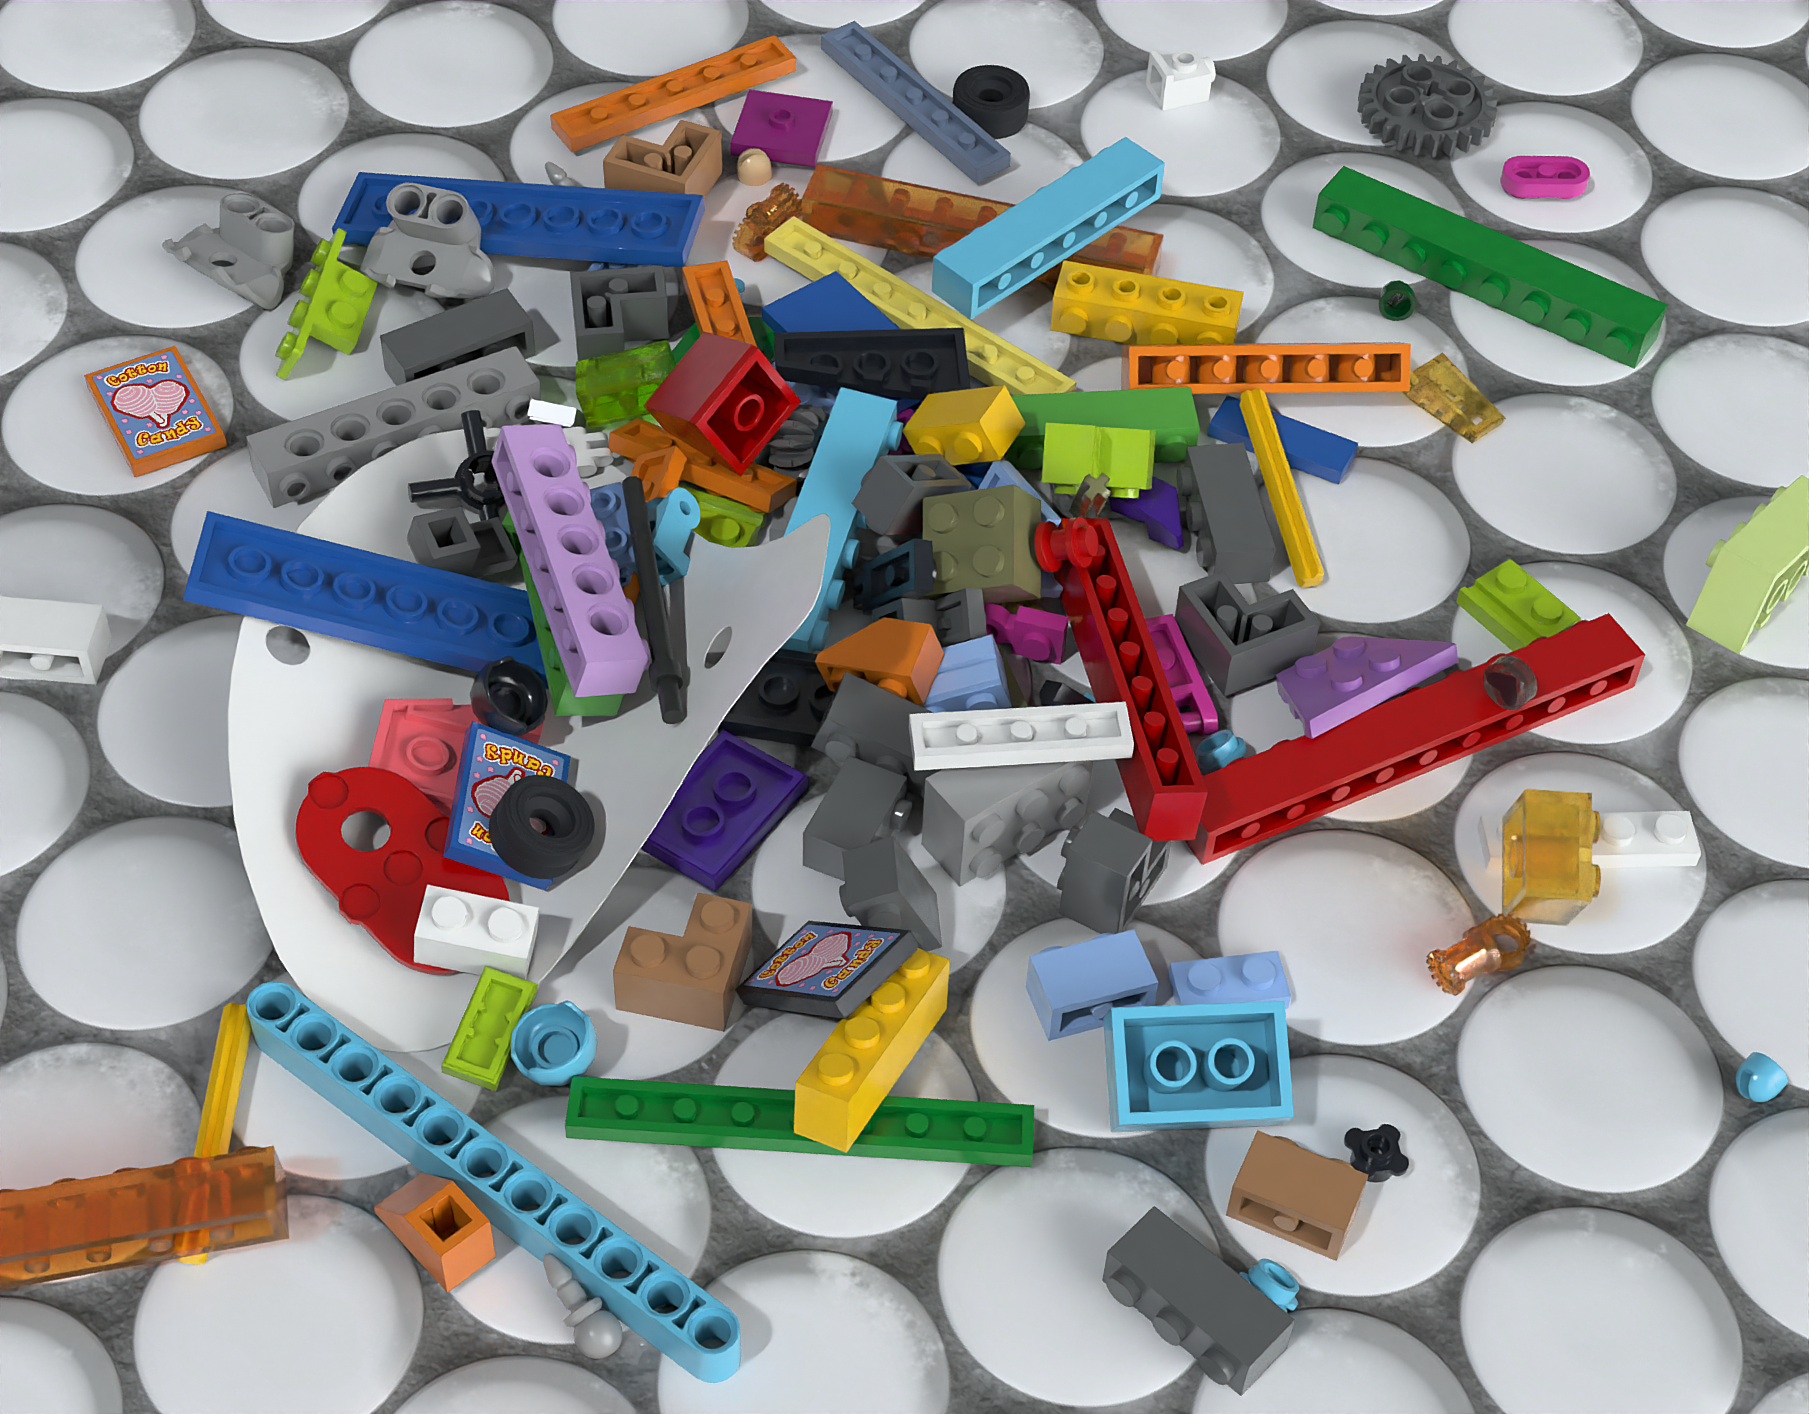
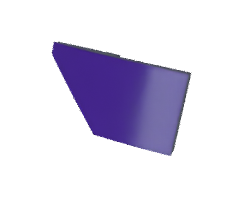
(1158, 509)

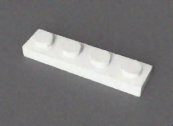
(1020, 736)
(1623, 841)

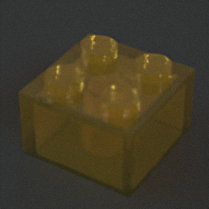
(1549, 856)

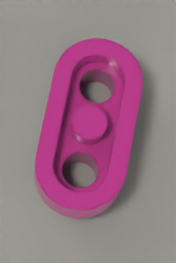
(1544, 177)

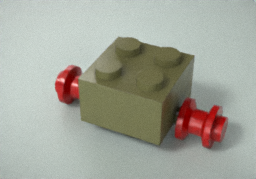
(999, 544)

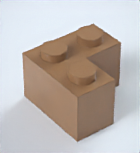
(684, 164)
(690, 975)

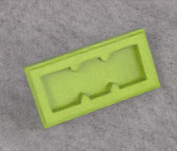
(484, 1034)

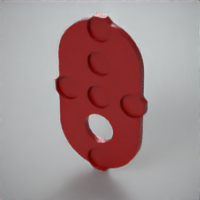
(385, 885)

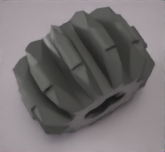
(797, 442)

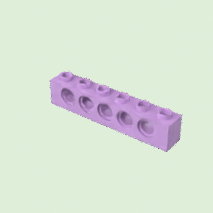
(570, 561)

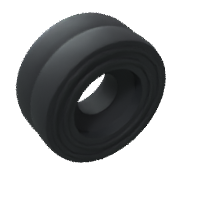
(993, 99)
(525, 847)

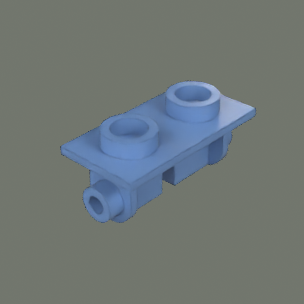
(610, 509)

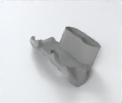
(249, 236)
(460, 264)

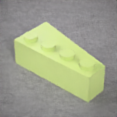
(1755, 568)

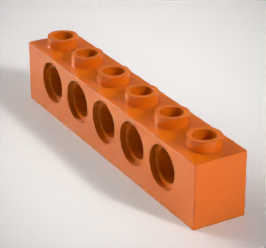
(1268, 367)

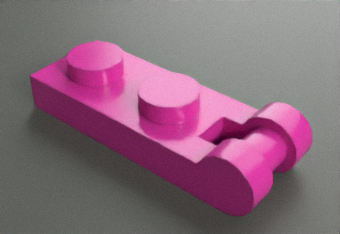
(1182, 675)

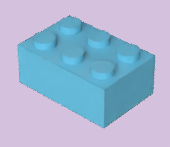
(1198, 1066)

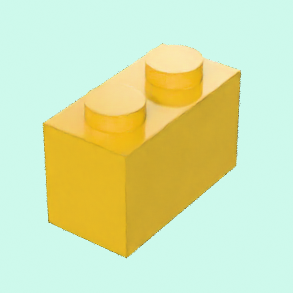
(965, 425)

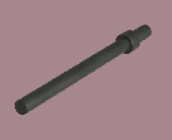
(664, 670)

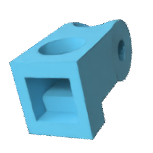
(670, 527)

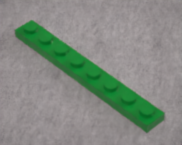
(765, 1121)

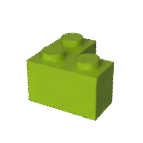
(1081, 450)

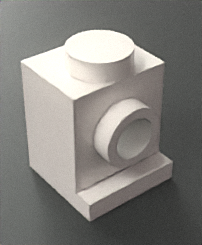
(1179, 78)

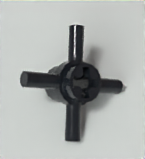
(461, 486)

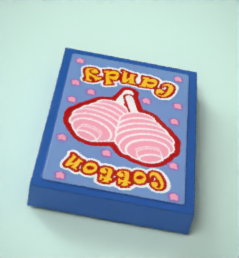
(486, 770)

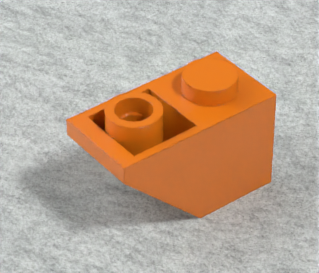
(889, 654)
(439, 1228)

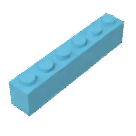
(1046, 227)
(852, 442)

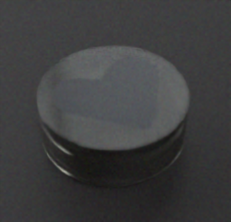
(1510, 682)

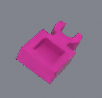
(1030, 632)

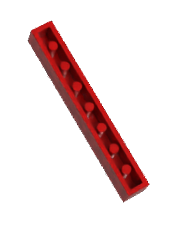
(1125, 667)

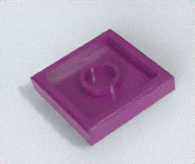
(783, 127)

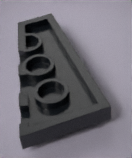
(876, 361)

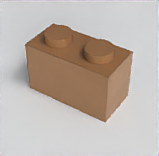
(1296, 1194)

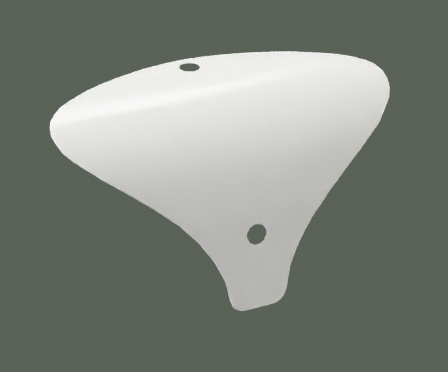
(326, 713)

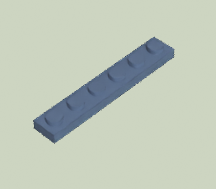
(916, 101)

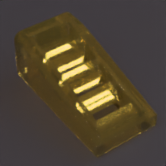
(1441, 378)

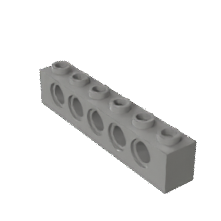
(336, 442)

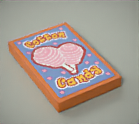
(155, 411)

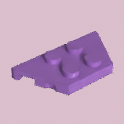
(1357, 676)

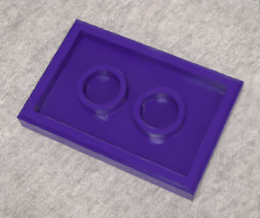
(724, 809)

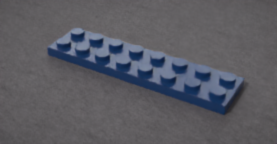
(546, 219)
(360, 596)

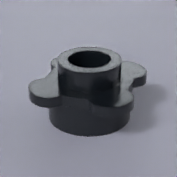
(1377, 1166)

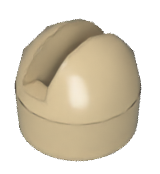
(753, 167)

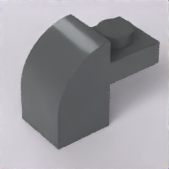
(453, 545)
(953, 617)

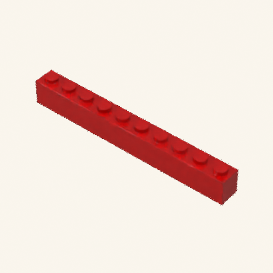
(1408, 738)

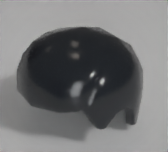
(509, 697)

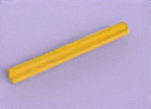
(1281, 488)
(222, 1090)

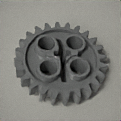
(1427, 105)

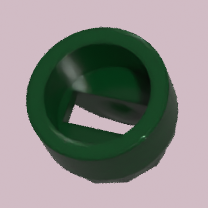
(1402, 305)

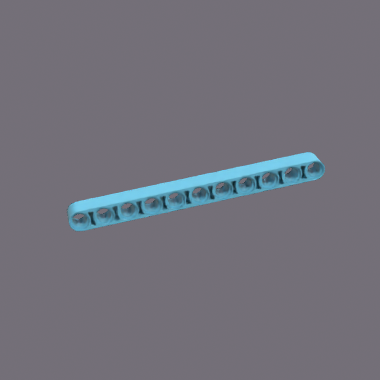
(501, 1196)

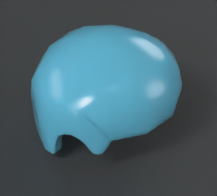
(554, 1043)

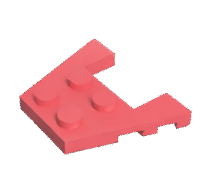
(425, 744)

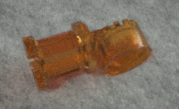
(763, 219)
(1478, 953)

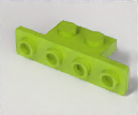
(332, 305)

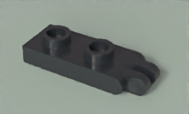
(897, 574)

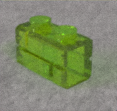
(621, 382)

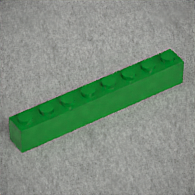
(1489, 266)

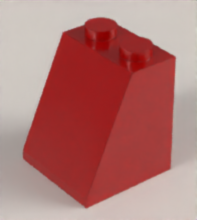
(723, 401)

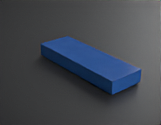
(1304, 445)

